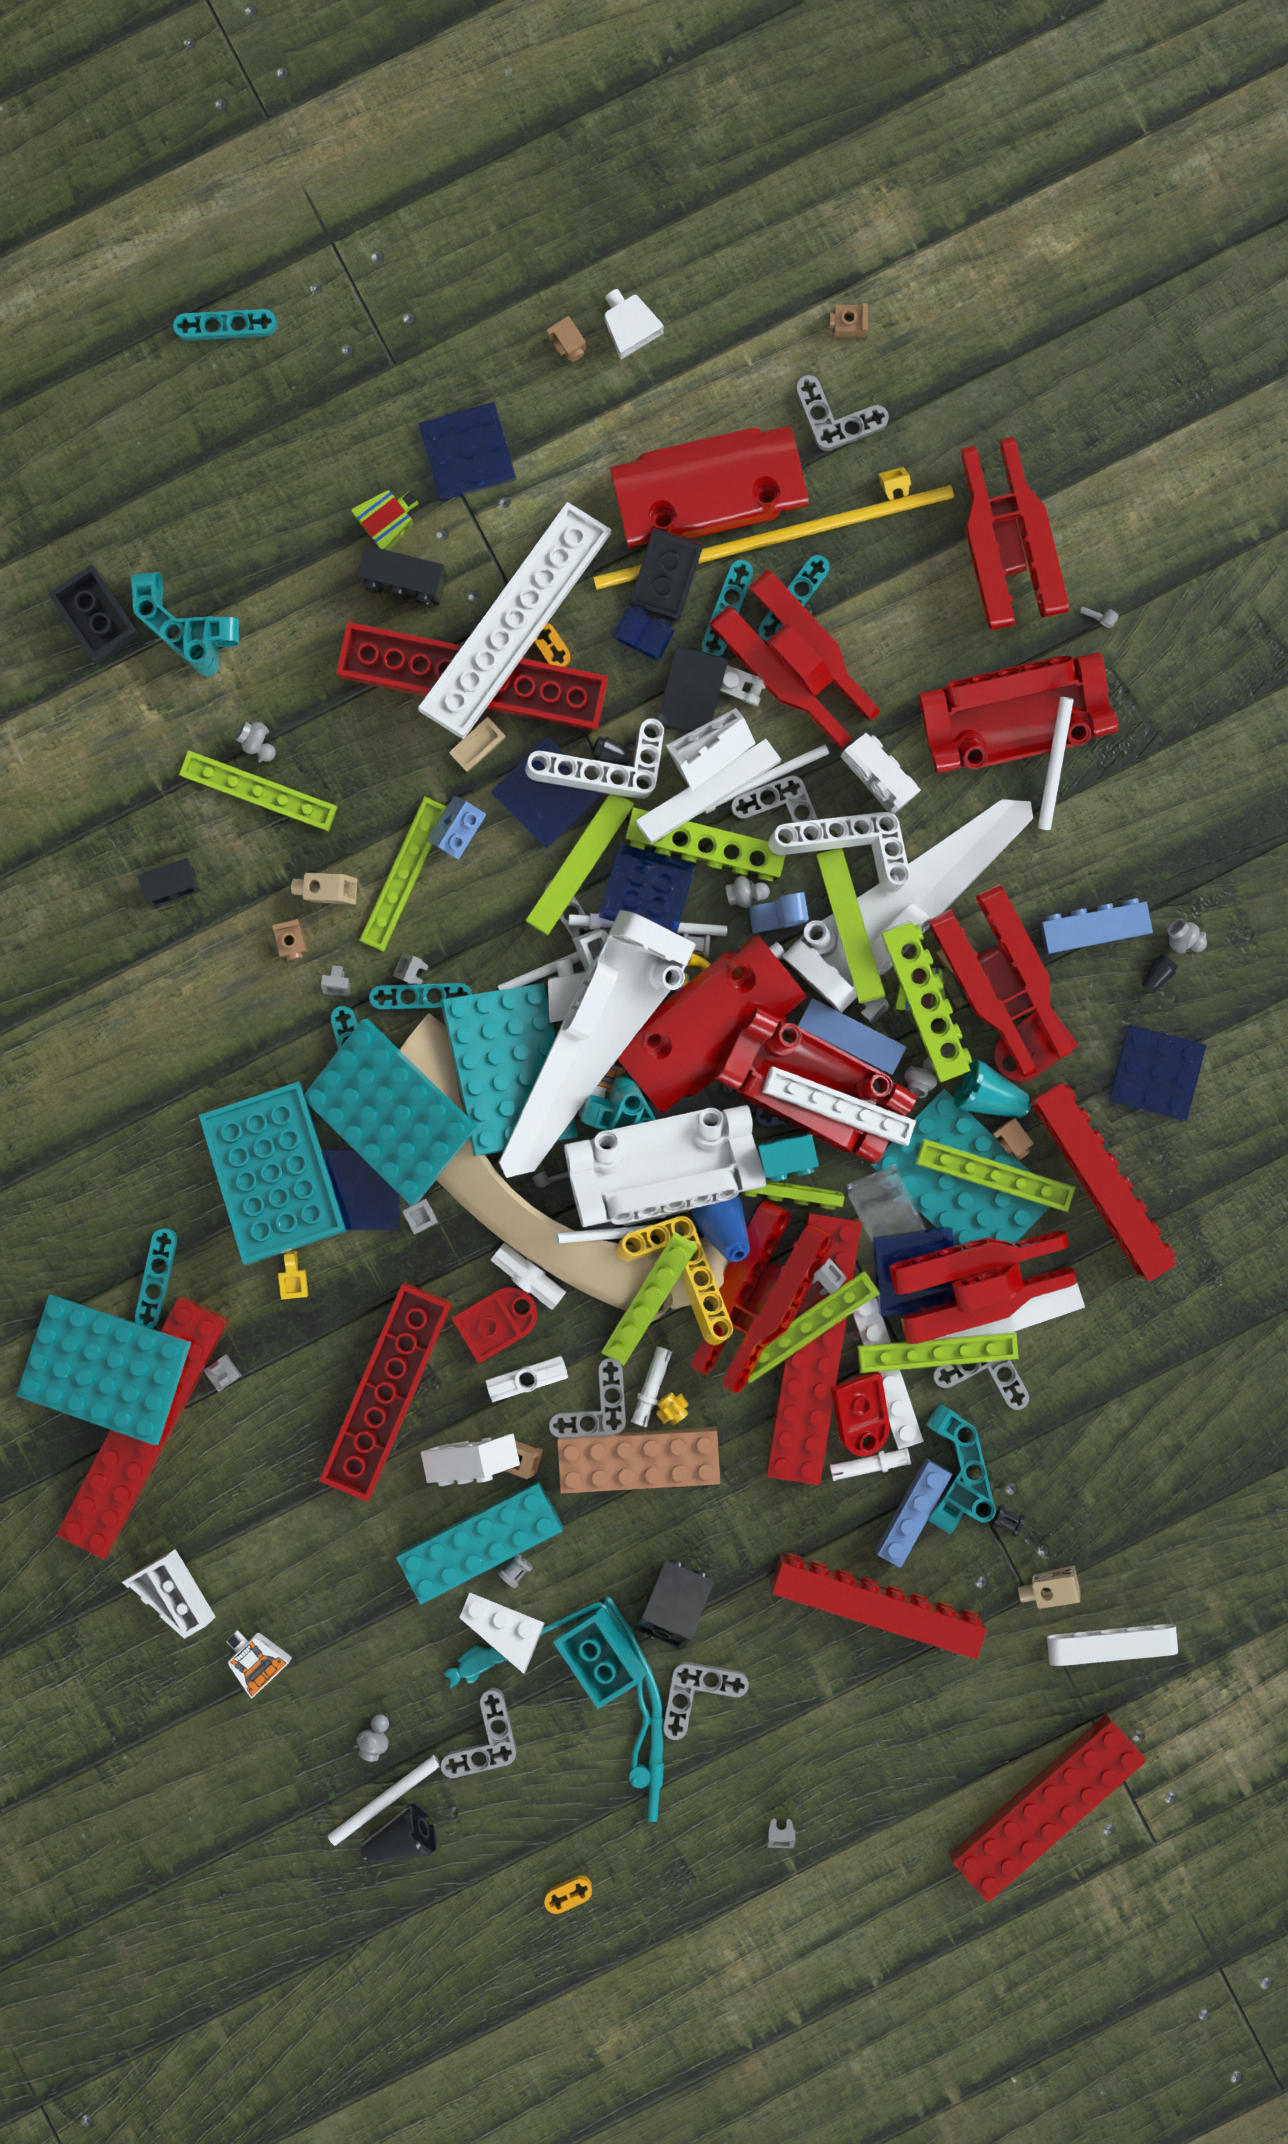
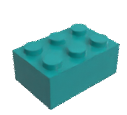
(787, 1156)
(600, 1657)

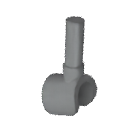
(1107, 620)
(541, 1180)

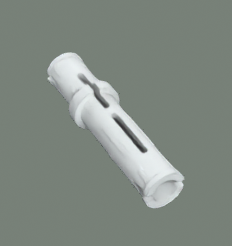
(650, 1390)
(870, 1464)

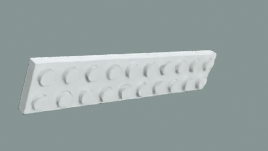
(514, 620)

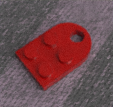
(1037, 1046)
(495, 1322)
(862, 1412)

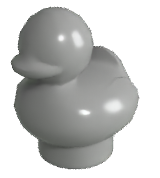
(251, 739)
(744, 890)
(1186, 936)
(921, 1079)
(373, 1741)

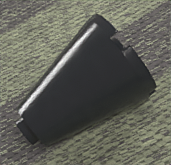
(401, 1837)

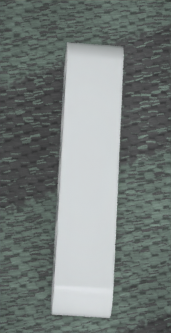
(1112, 1644)

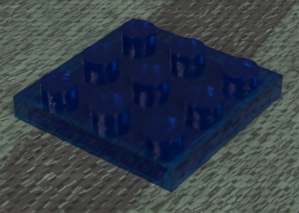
(467, 451)
(542, 806)
(647, 886)
(1157, 1072)
(362, 1193)
(903, 1246)

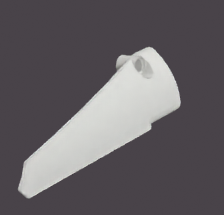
(933, 886)
(603, 1018)

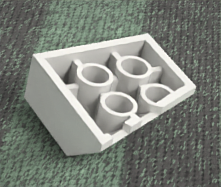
(880, 773)

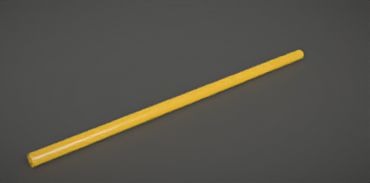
(794, 531)

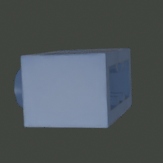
(456, 827)

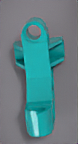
(198, 636)
(622, 1108)
(963, 1492)

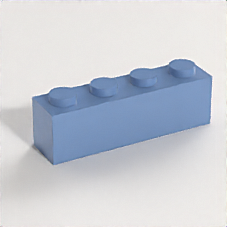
(1096, 927)
(852, 1037)
(913, 1512)

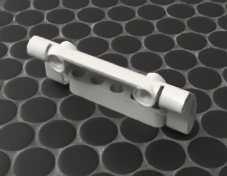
(664, 1166)

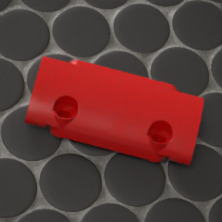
(710, 484)
(1015, 711)
(692, 1030)
(814, 1059)

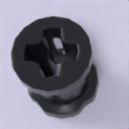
(1008, 1520)

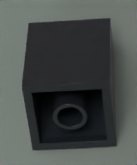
(674, 1604)

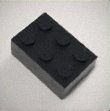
(402, 576)
(95, 614)

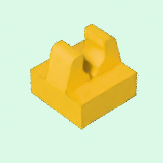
(895, 479)

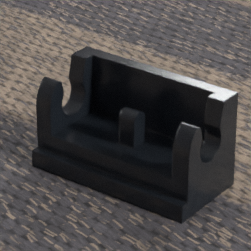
(169, 883)

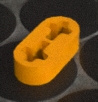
(557, 643)
(566, 1888)

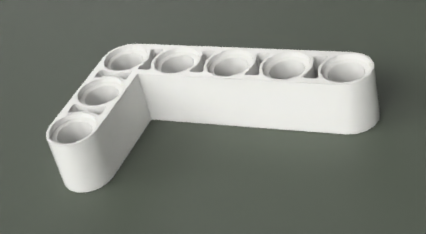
(604, 770)
(849, 837)

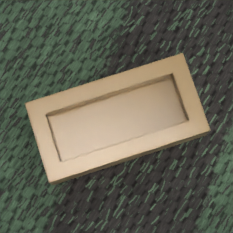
(477, 744)

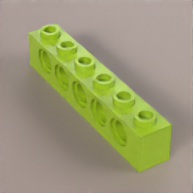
(716, 859)
(958, 1061)

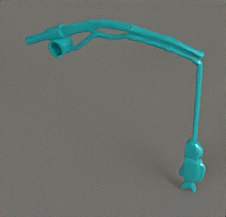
(481, 1659)

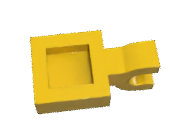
(292, 1281)

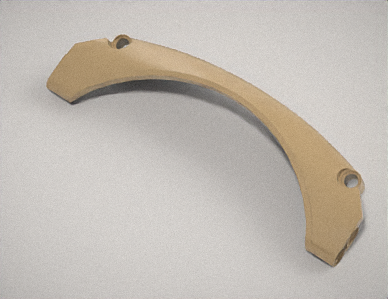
(485, 1194)

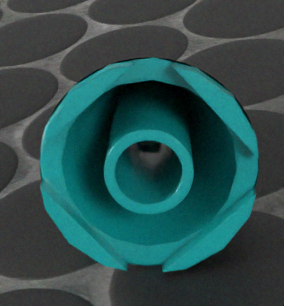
(990, 1093)

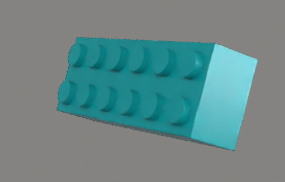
(479, 1542)

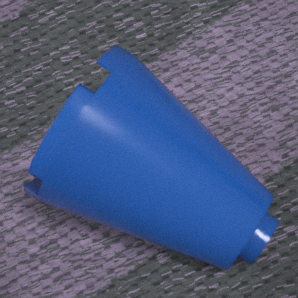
(724, 1228)

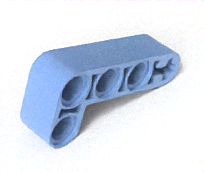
(783, 913)

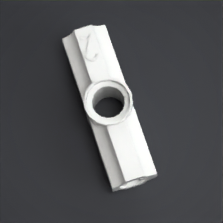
(528, 1275)
(510, 1384)

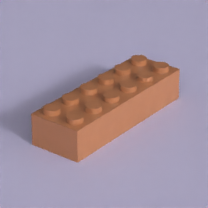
(639, 1460)

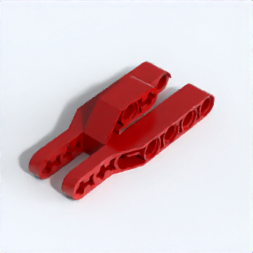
(997, 543)
(802, 647)
(990, 981)
(982, 1296)
(775, 1297)

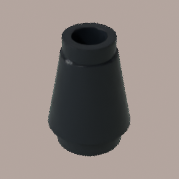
(611, 751)
(1159, 973)

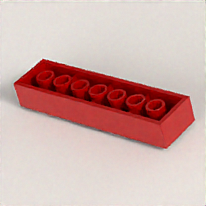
(1102, 1181)
(386, 1391)
(878, 1606)
(1047, 1808)

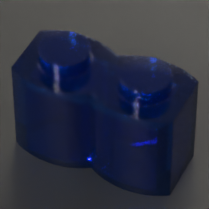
(644, 633)

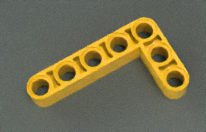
(698, 1266)

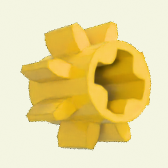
(672, 1408)

